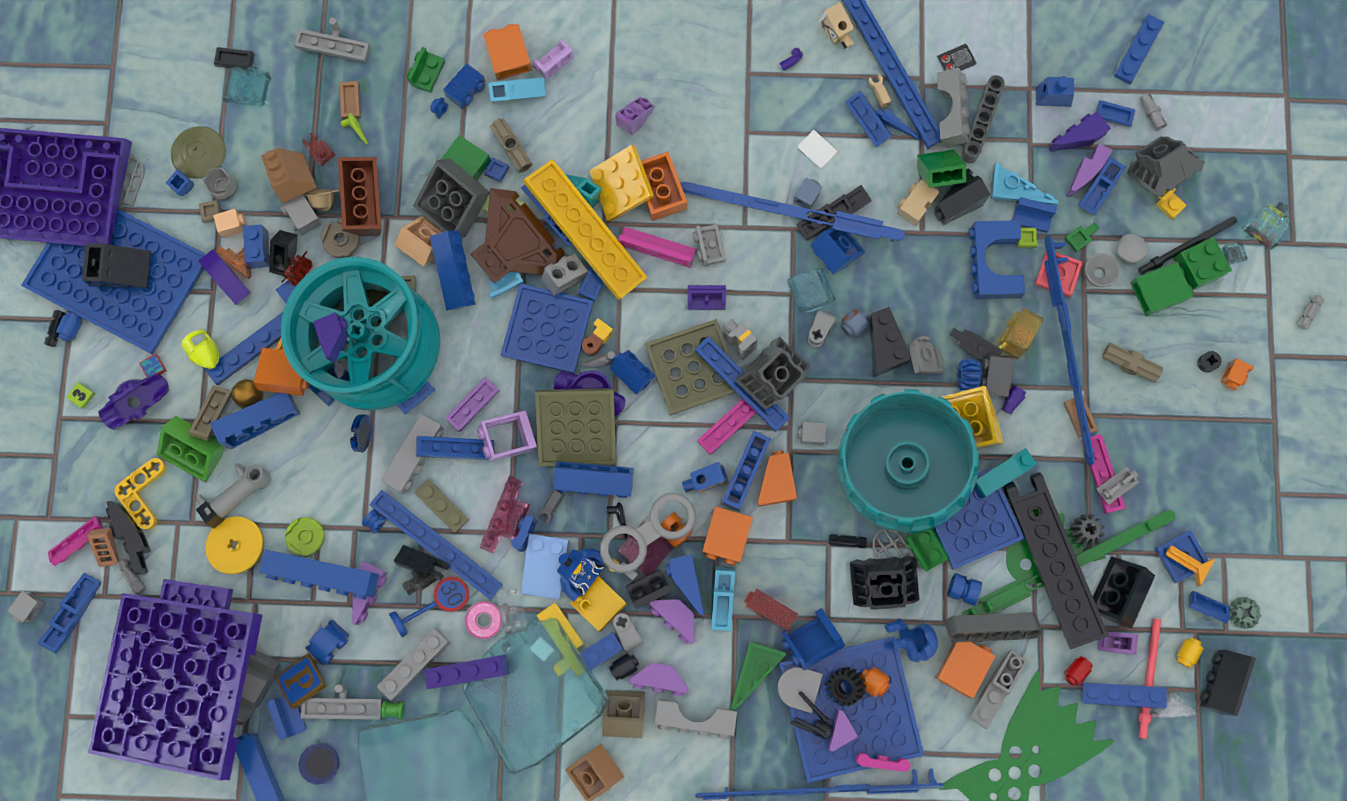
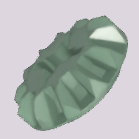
(1236, 613)

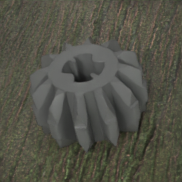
(1087, 537)

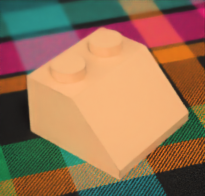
(415, 240)

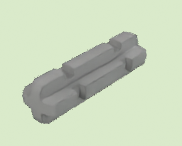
(1311, 311)
(131, 578)

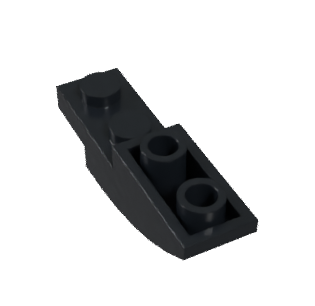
(135, 541)

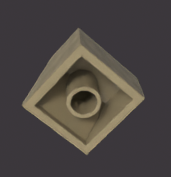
(624, 714)

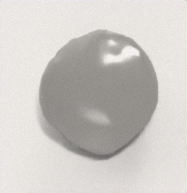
(220, 183)
(1132, 248)

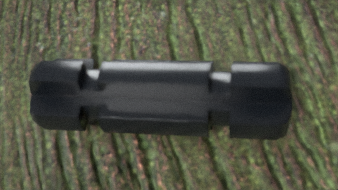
(51, 339)
(849, 541)

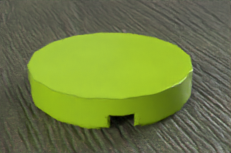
(305, 536)

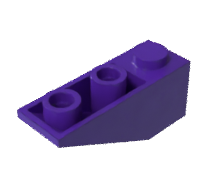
(1088, 132)

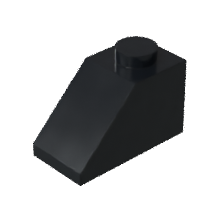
(282, 251)

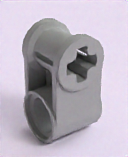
(821, 326)
(628, 635)

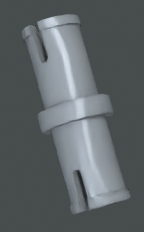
(1153, 111)

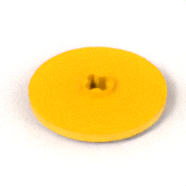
(247, 550)

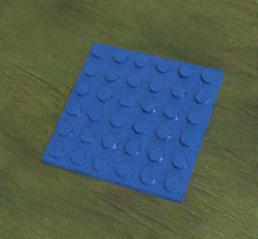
(882, 723)

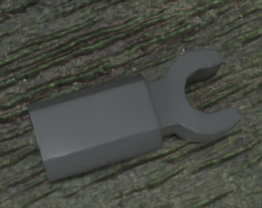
(551, 505)

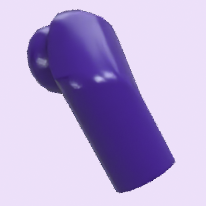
(796, 56)

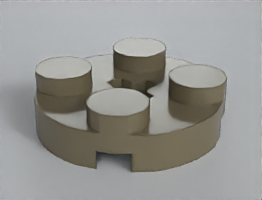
(336, 249)

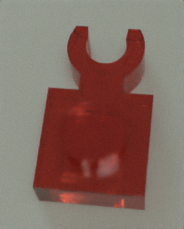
(319, 150)

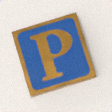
(300, 681)

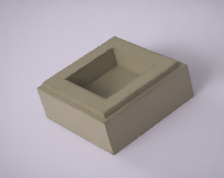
(209, 209)

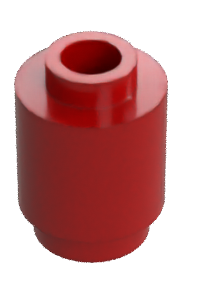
(1078, 671)

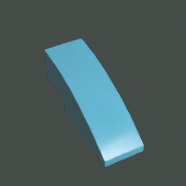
(723, 598)

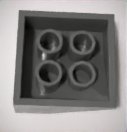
(451, 197)

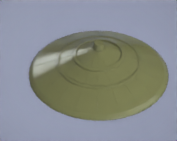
(198, 151)

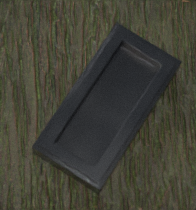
(233, 58)

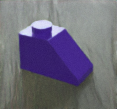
(332, 335)

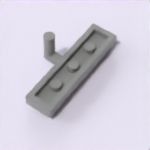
(332, 44)
(341, 707)

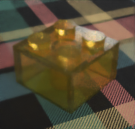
(1020, 334)

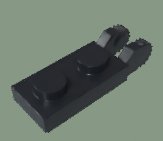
(420, 562)

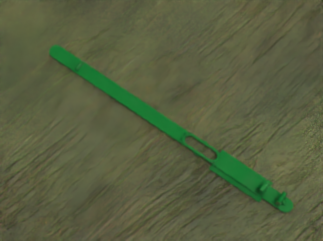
(1018, 589)

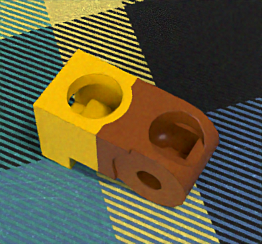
(598, 338)

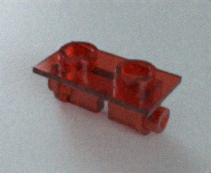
(297, 272)

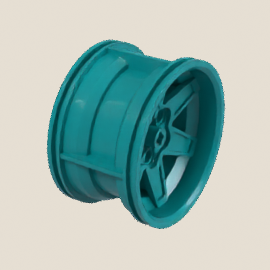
(347, 281)

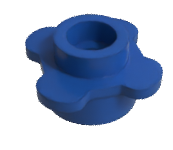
(439, 107)

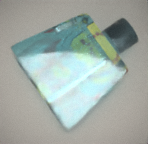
(1269, 225)

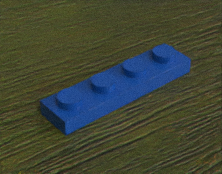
(1139, 49)
(450, 448)
(1124, 695)

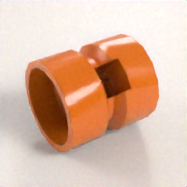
(675, 521)

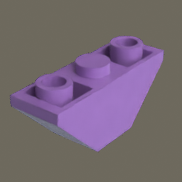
(634, 115)
(676, 616)
(659, 678)

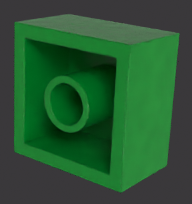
(1203, 263)

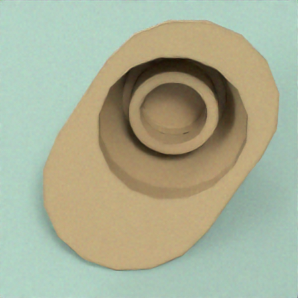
(321, 198)

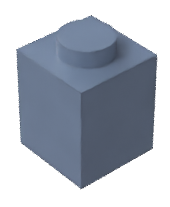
(807, 193)

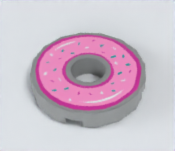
(472, 620)

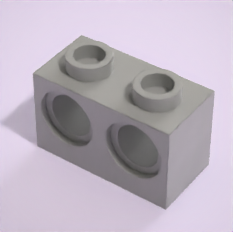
(566, 276)

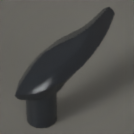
(619, 511)

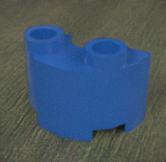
(326, 641)

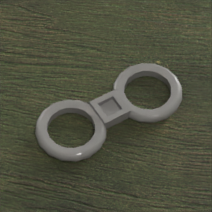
(648, 532)

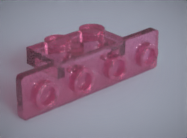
(506, 516)

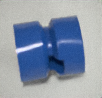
(966, 589)

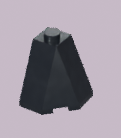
(962, 199)

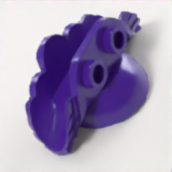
(585, 380)
(148, 391)

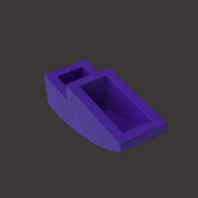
(224, 277)

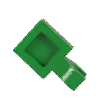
(1080, 238)

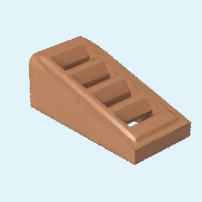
(107, 534)

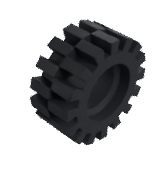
(855, 681)

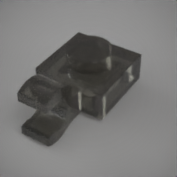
(418, 580)

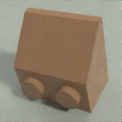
(594, 773)

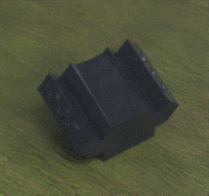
(884, 582)

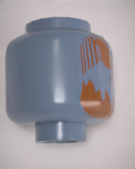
(855, 323)

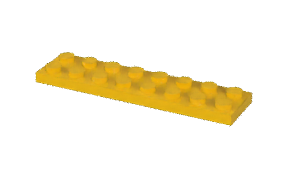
(585, 229)

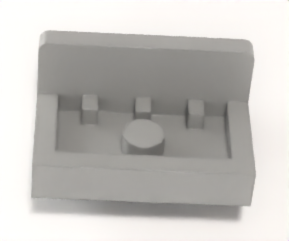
(710, 245)

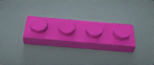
(726, 427)
(1103, 471)

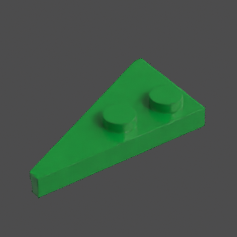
(756, 666)

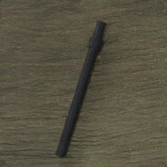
(1157, 261)

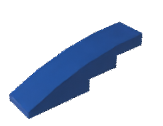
(70, 613)

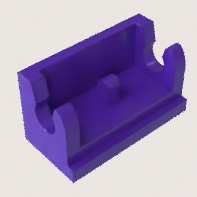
(706, 297)

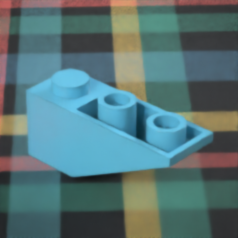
(517, 89)

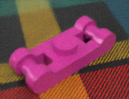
(883, 762)

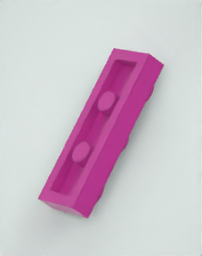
(73, 542)

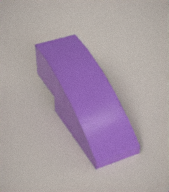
(1089, 169)

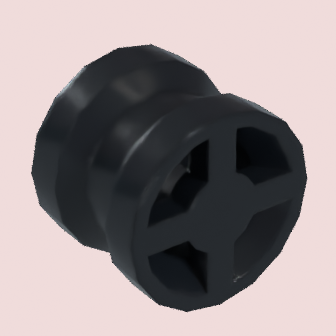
(1206, 365)

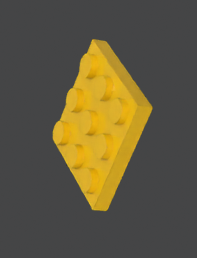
(622, 183)

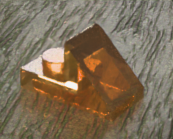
(235, 260)

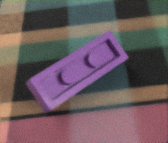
(472, 404)

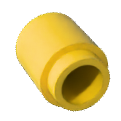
(1189, 652)

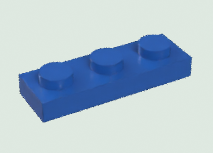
(868, 119)

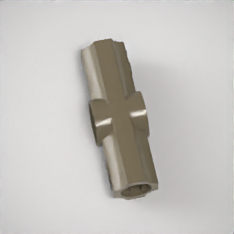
(505, 137)
(1132, 362)

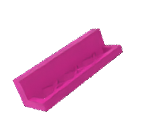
(657, 247)

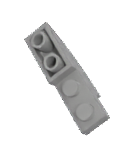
(997, 689)

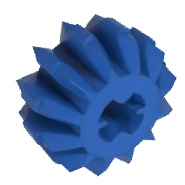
(969, 374)

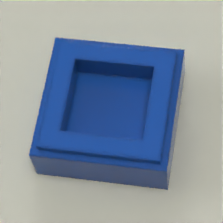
(496, 170)

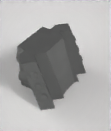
(1164, 165)
(773, 373)
(258, 680)

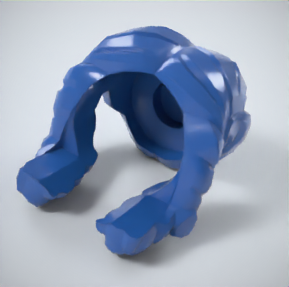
(918, 642)

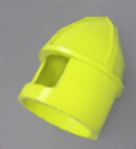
(205, 353)

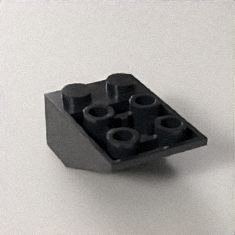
(115, 266)

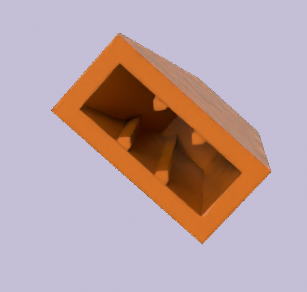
(778, 481)

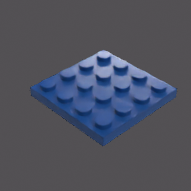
(547, 328)
(979, 528)

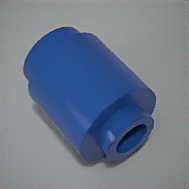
(69, 326)

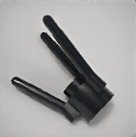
(820, 728)

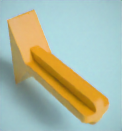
(1192, 564)

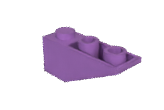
(361, 606)

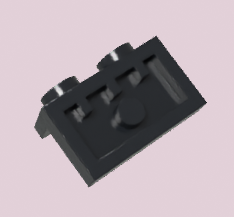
(648, 588)

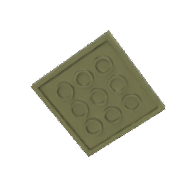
(576, 426)

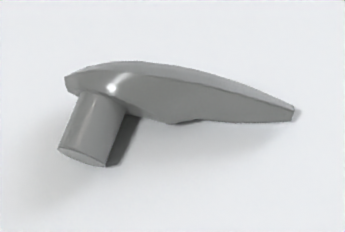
(600, 360)

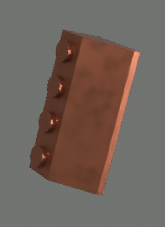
(359, 195)

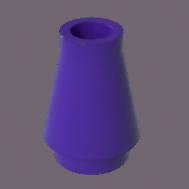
(1015, 397)

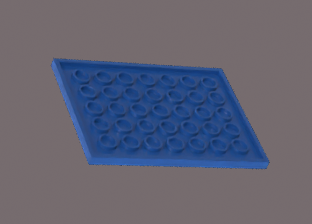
(130, 313)

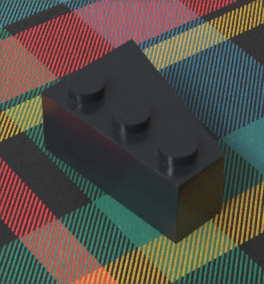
(887, 343)

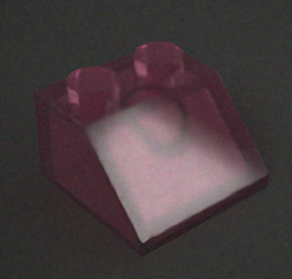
(655, 555)

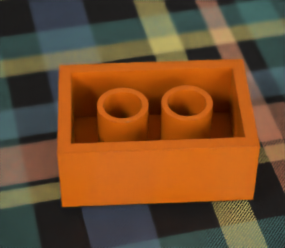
(665, 187)

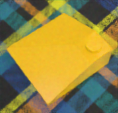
(979, 411)

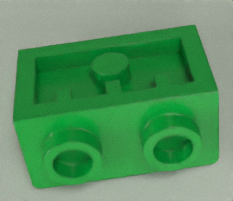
(425, 70)
(927, 549)

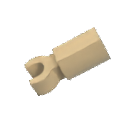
(880, 92)

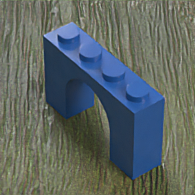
(987, 283)

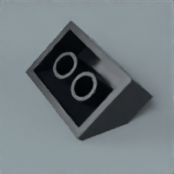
(1122, 591)
(1227, 682)

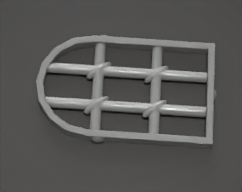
(132, 175)
(892, 542)

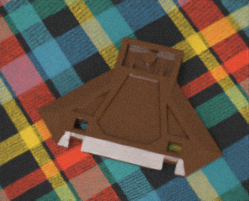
(514, 239)

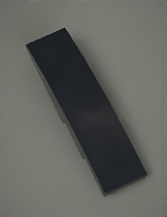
(846, 203)

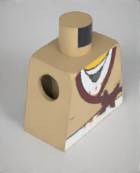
(837, 25)

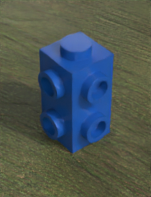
(632, 371)

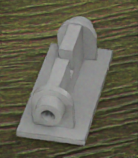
(1118, 485)

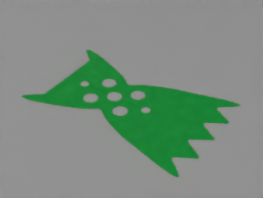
(1040, 724)

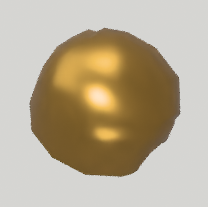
(245, 393)

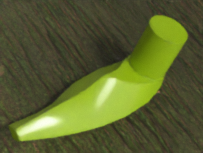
(352, 121)

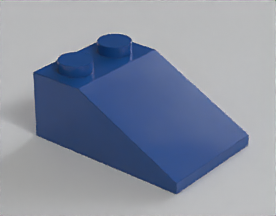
(684, 577)

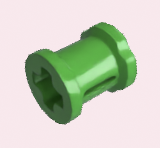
(392, 709)

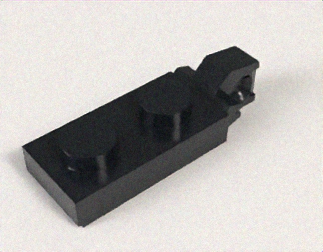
(975, 344)

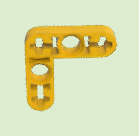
(133, 493)

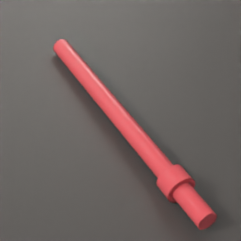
(1145, 717)

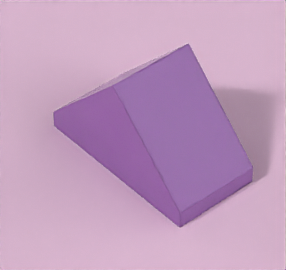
(1119, 643)
(841, 732)

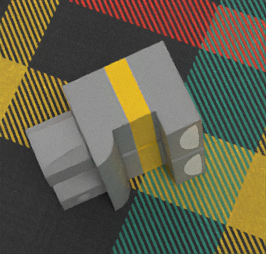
(741, 337)

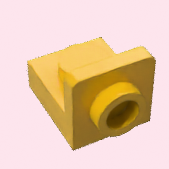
(1170, 204)

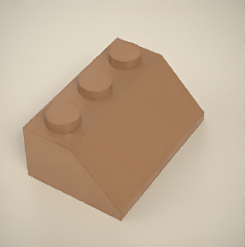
(288, 173)

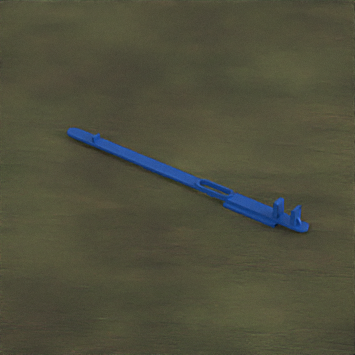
(843, 221)
(1057, 299)
(884, 789)

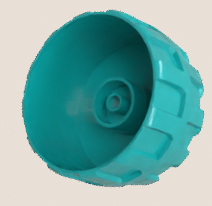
(912, 429)

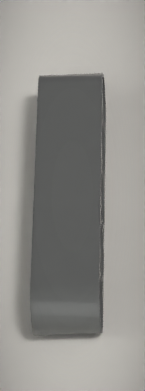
(986, 111)
(993, 627)

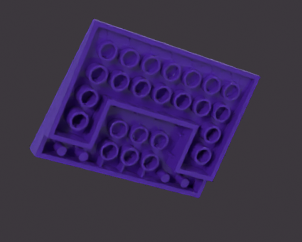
(60, 186)

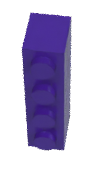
(466, 672)

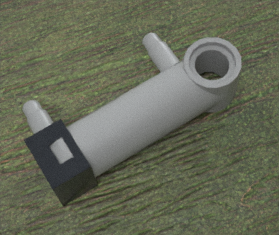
(213, 512)

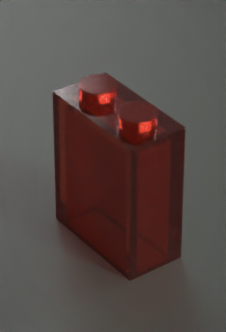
(770, 610)

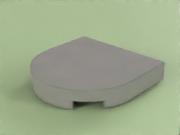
(925, 356)
(798, 680)

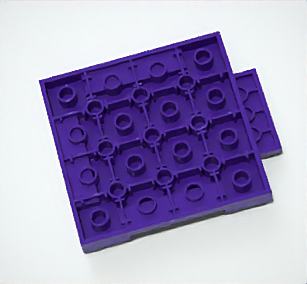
(175, 680)

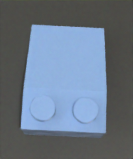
(541, 566)

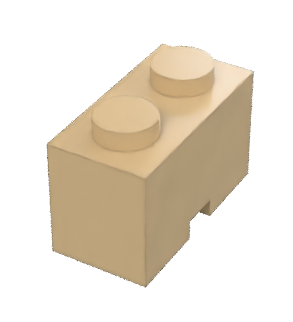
(914, 206)

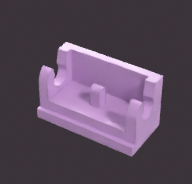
(554, 60)

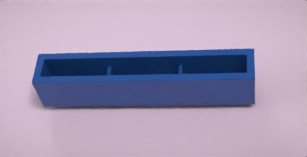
(319, 573)

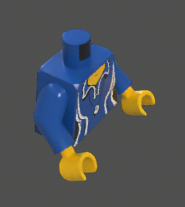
(579, 571)

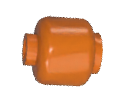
(875, 681)

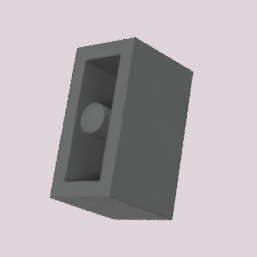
(997, 374)

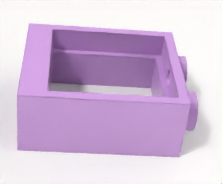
(524, 429)

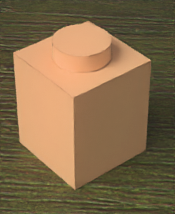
(229, 223)

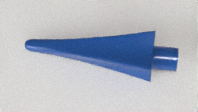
(891, 120)

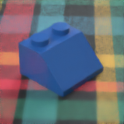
(837, 249)

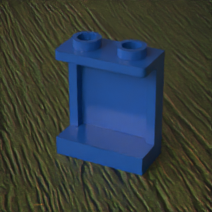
(813, 641)

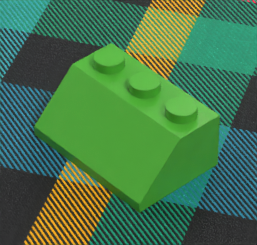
(188, 452)

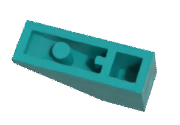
(1005, 472)

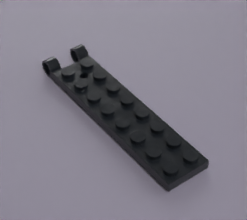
(1056, 564)

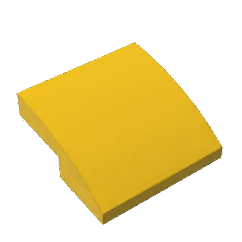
(604, 604)

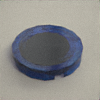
(362, 433)
(318, 763)

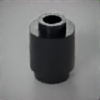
(624, 666)

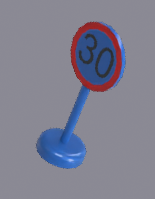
(449, 595)

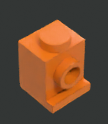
(1236, 374)

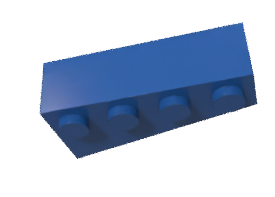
(254, 420)

